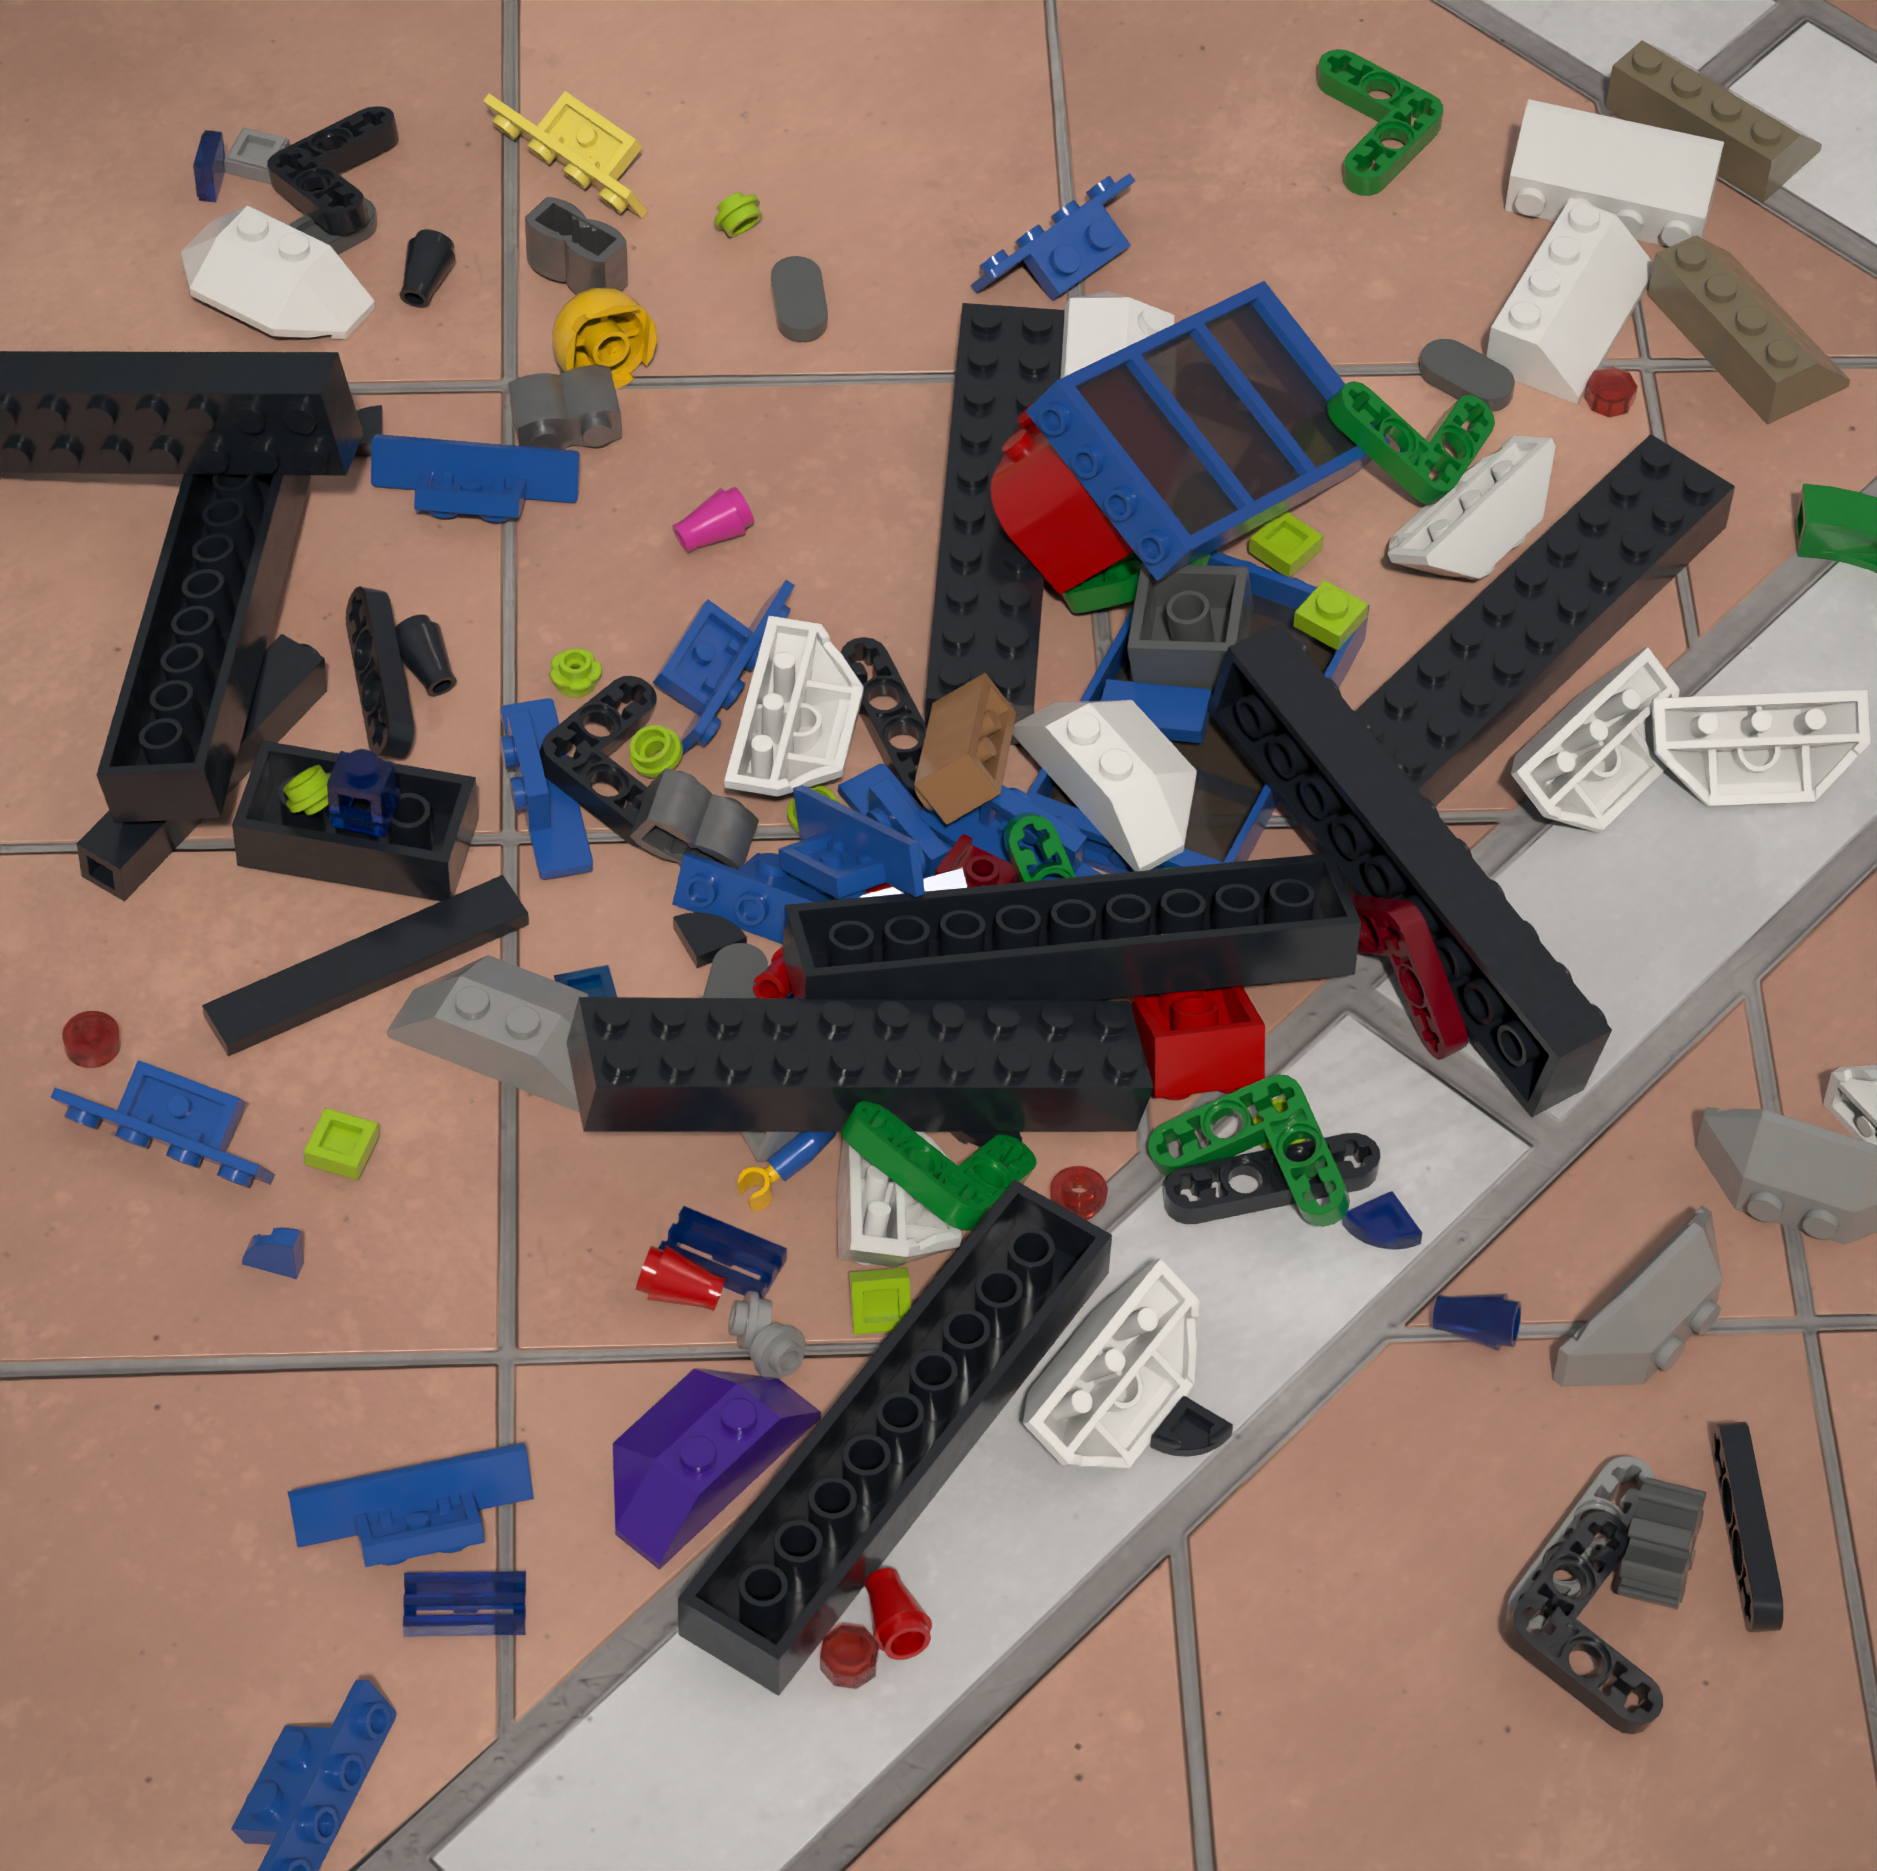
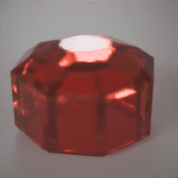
(1610, 391)
(849, 1656)

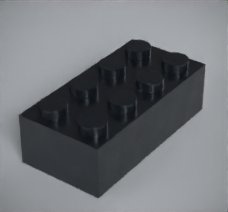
(415, 858)

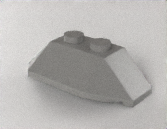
(496, 1024)
(1792, 1172)
(1650, 1314)

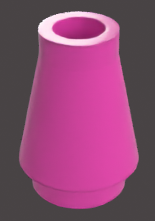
(715, 520)

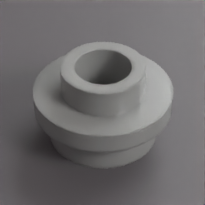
(749, 1318)
(777, 1350)

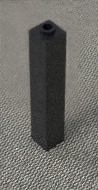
(127, 853)

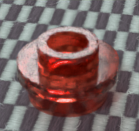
(1082, 1204)

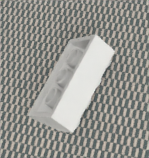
(1644, 174)
(1571, 302)

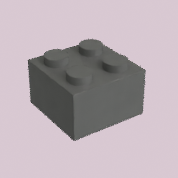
(1188, 624)

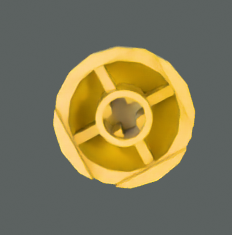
(604, 330)

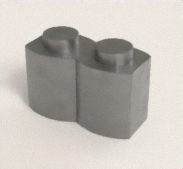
(574, 248)
(566, 408)
(686, 817)

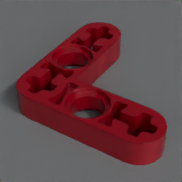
(1400, 931)

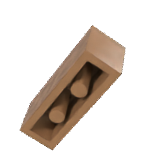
(965, 749)

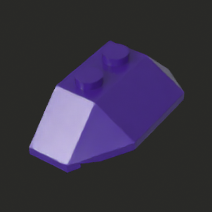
(699, 1454)

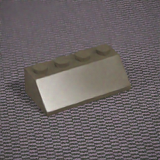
(1670, 94)
(1741, 329)

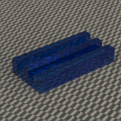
(729, 1247)
(464, 1594)

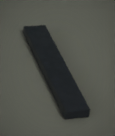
(365, 965)

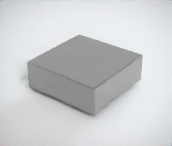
(250, 154)

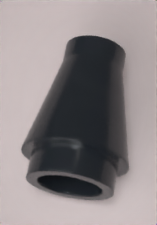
(426, 264)
(425, 654)

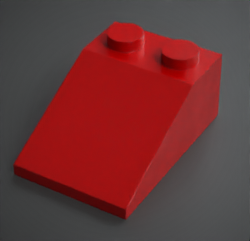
(1200, 1041)

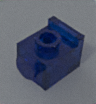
(366, 778)

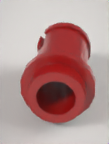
(774, 980)

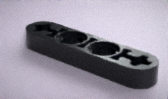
(379, 673)
(888, 723)
(1266, 1170)
(1747, 1527)

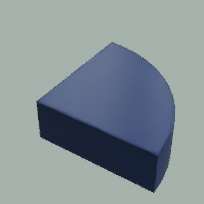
(276, 1252)

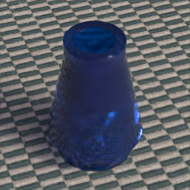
(1479, 1318)

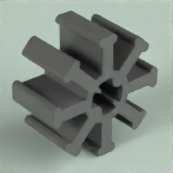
(1662, 1543)

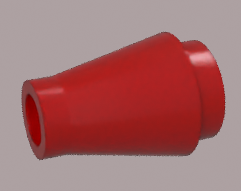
(678, 1280)
(896, 1616)

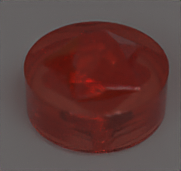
(91, 1039)

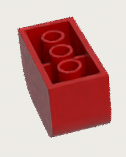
(1051, 511)

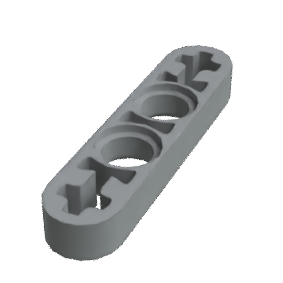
(1596, 1498)

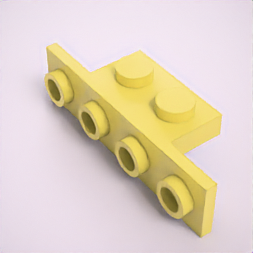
(580, 140)

